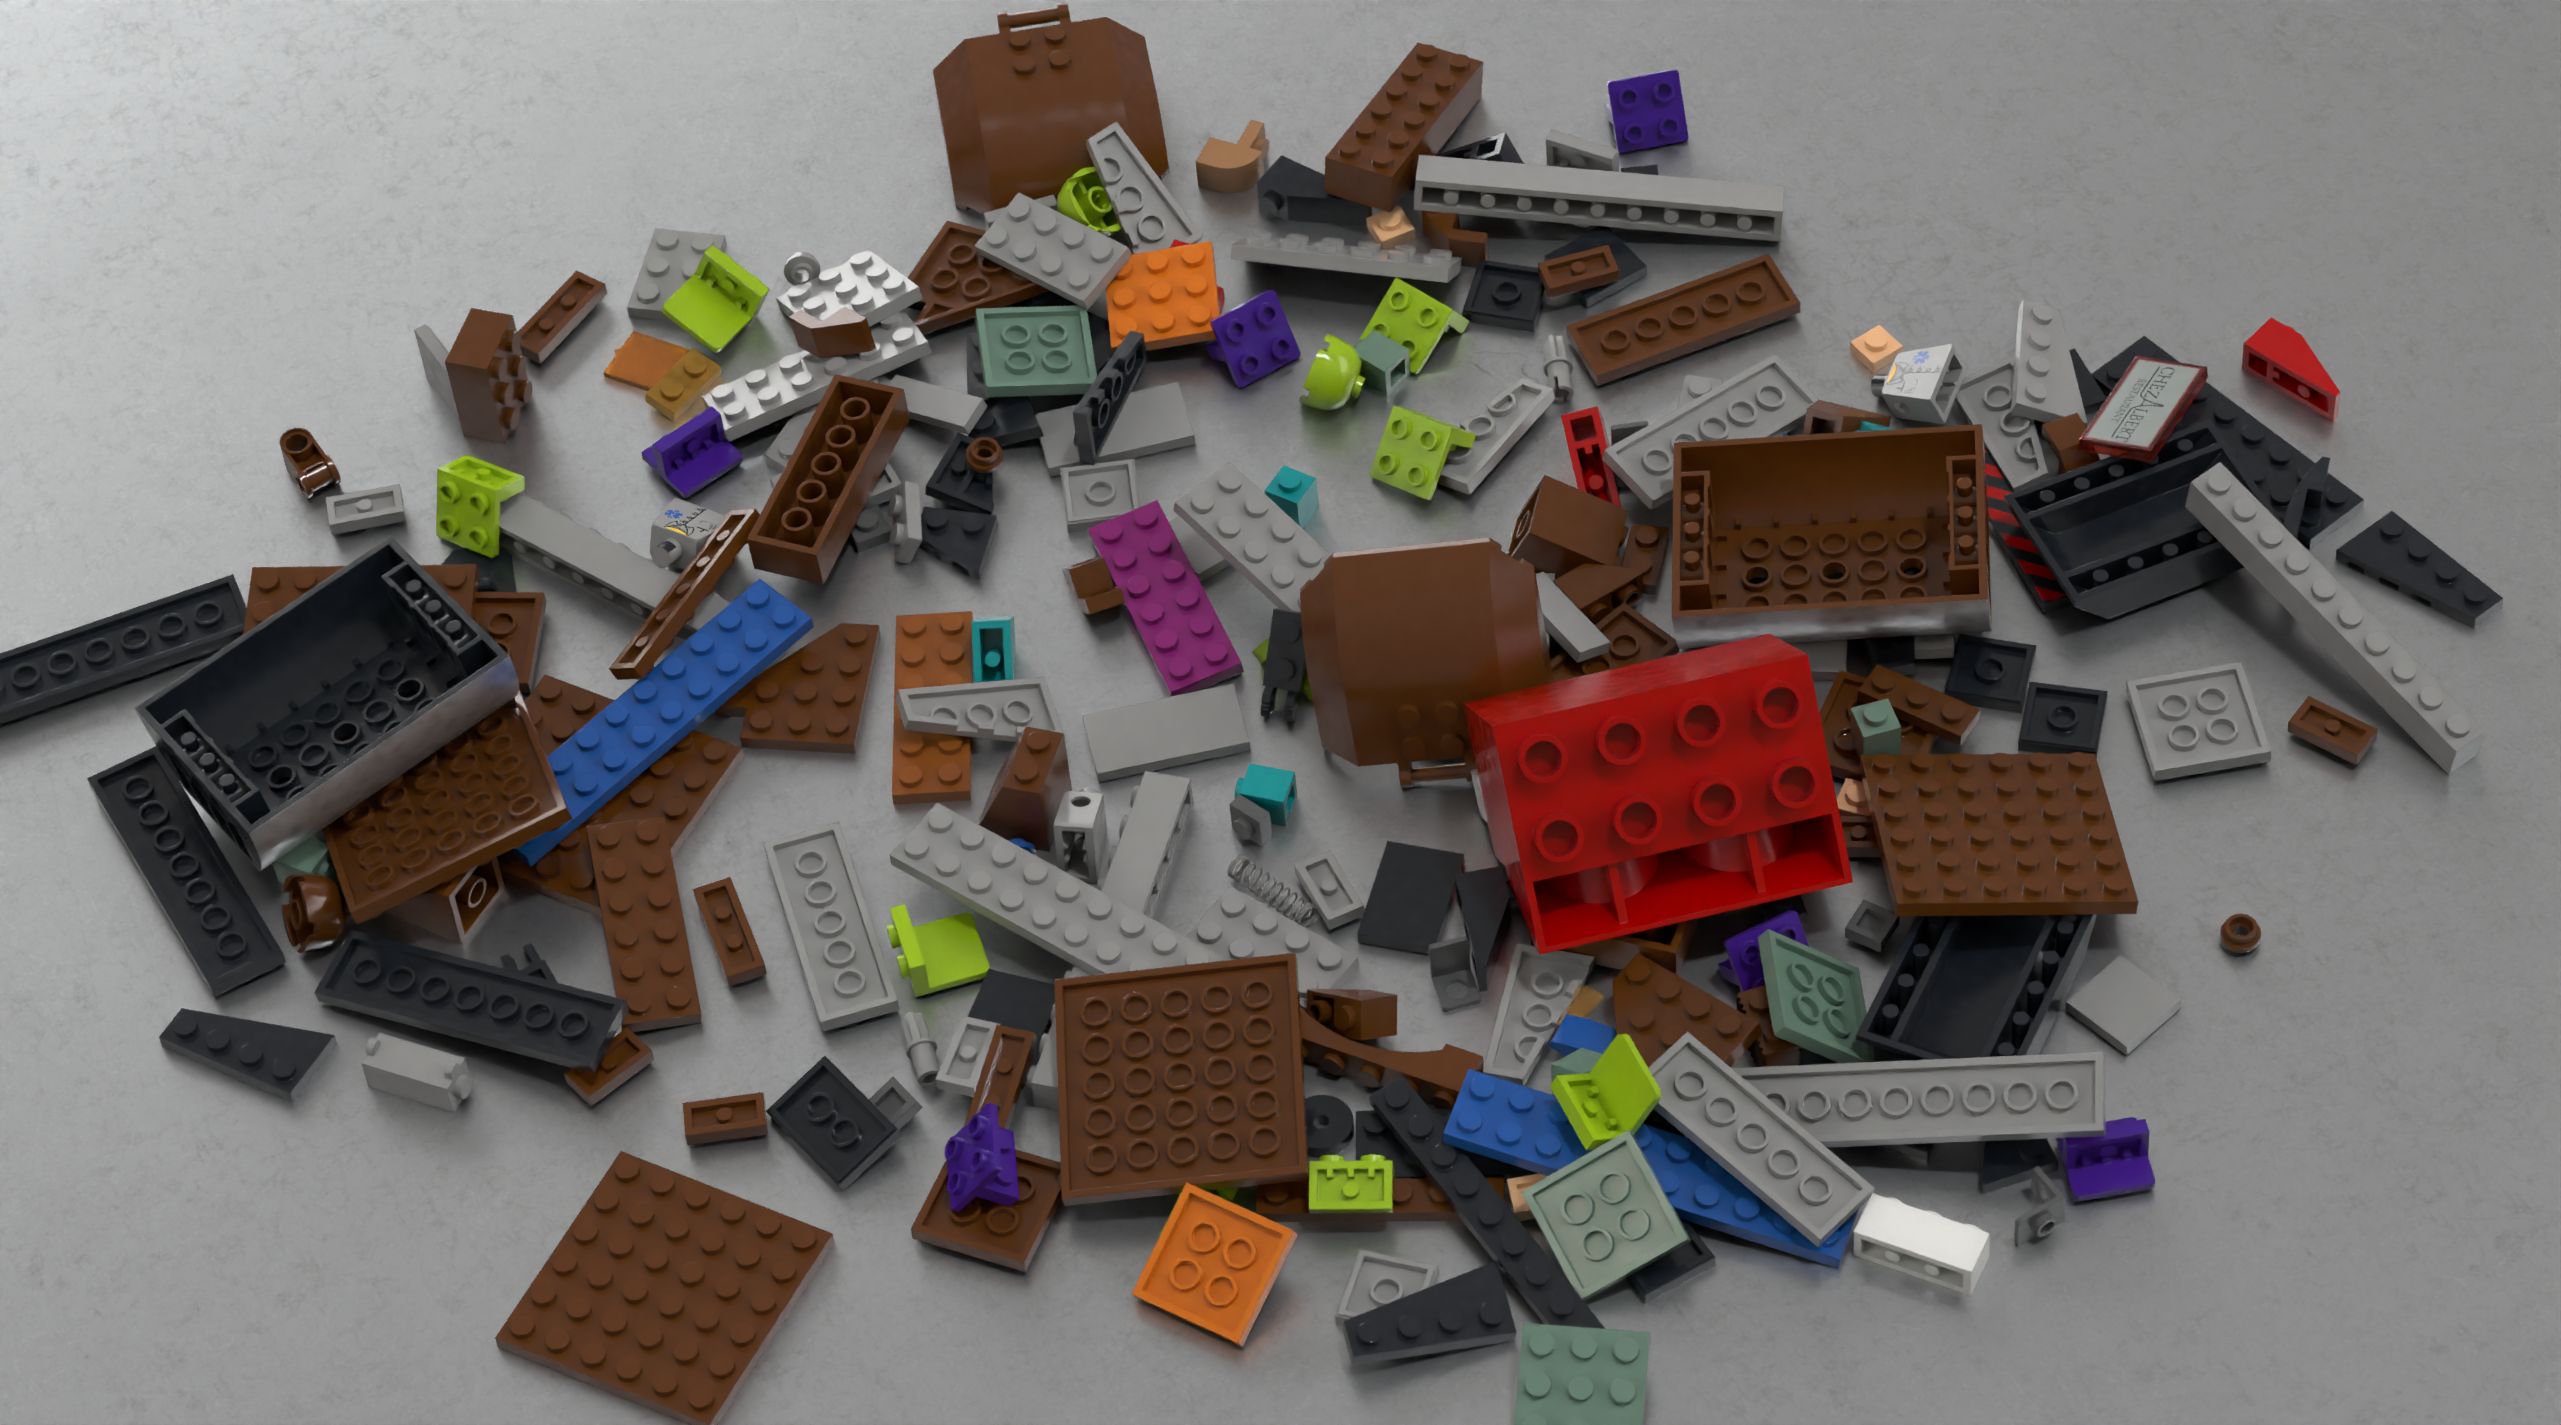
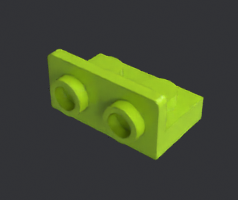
(1351, 1185)

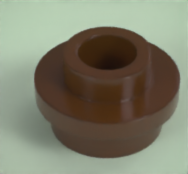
(984, 447)
(2240, 925)

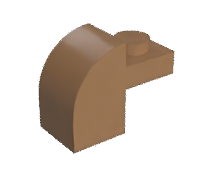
(1232, 166)

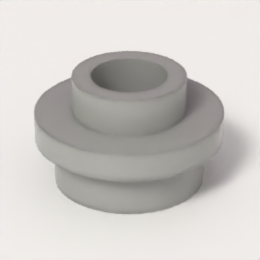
(801, 261)

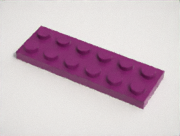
(1166, 600)

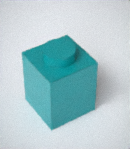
(1294, 494)
(1271, 790)

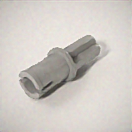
(1558, 367)
(921, 1048)

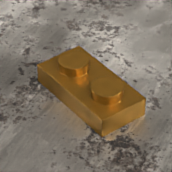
(683, 384)

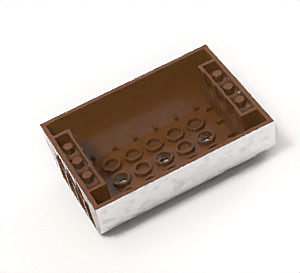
(1826, 507)

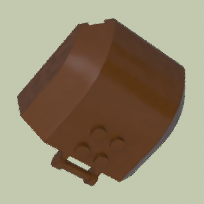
(1031, 98)
(1409, 639)

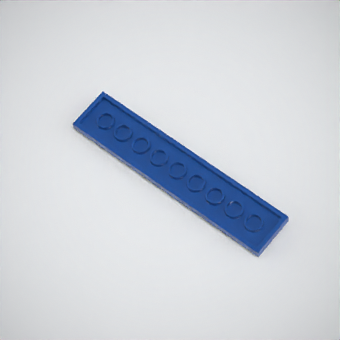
(669, 704)
(1535, 1134)

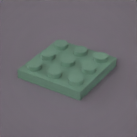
(1035, 350)
(1814, 999)
(1606, 1215)
(1581, 1376)

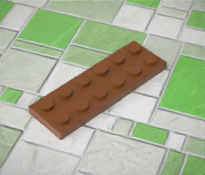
(931, 653)

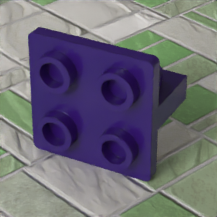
(1647, 110)
(1253, 339)
(693, 453)
(1743, 950)
(982, 1161)
(2110, 1162)

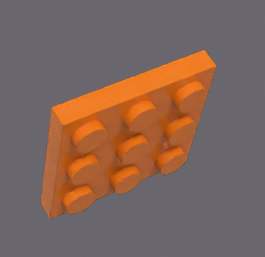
(1165, 296)
(1214, 1264)

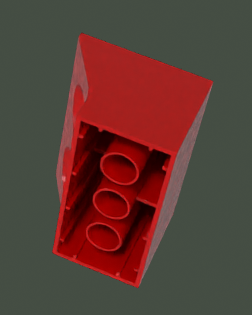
(1660, 791)

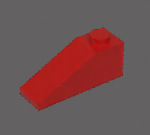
(2288, 364)
(1586, 445)

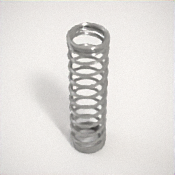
(1300, 913)

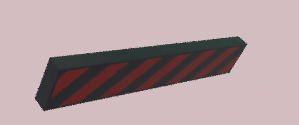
(2017, 545)

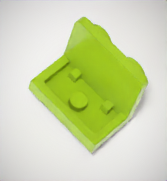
(716, 300)
(937, 952)
(1609, 1098)

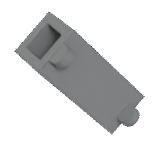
(416, 1072)

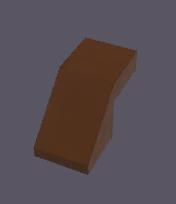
(1445, 234)
(837, 335)
(2064, 441)
(1093, 585)

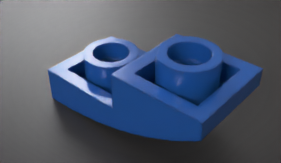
(1581, 1033)

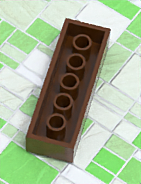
(1405, 119)
(828, 479)

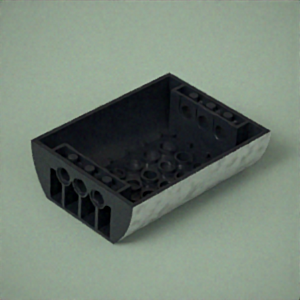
(310, 677)

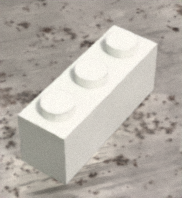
(1921, 1243)

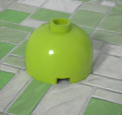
(1087, 202)
(1333, 376)

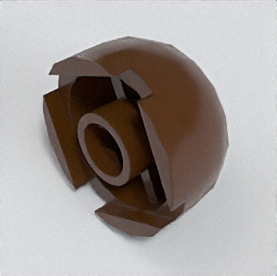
(314, 911)

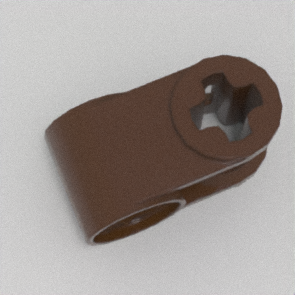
(307, 461)

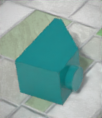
(993, 648)

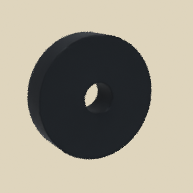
(1339, 1128)

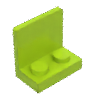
(1413, 321)
(1416, 450)
(470, 502)

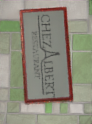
(2143, 408)

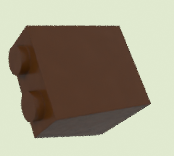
(1567, 528)
(1029, 789)
(456, 906)

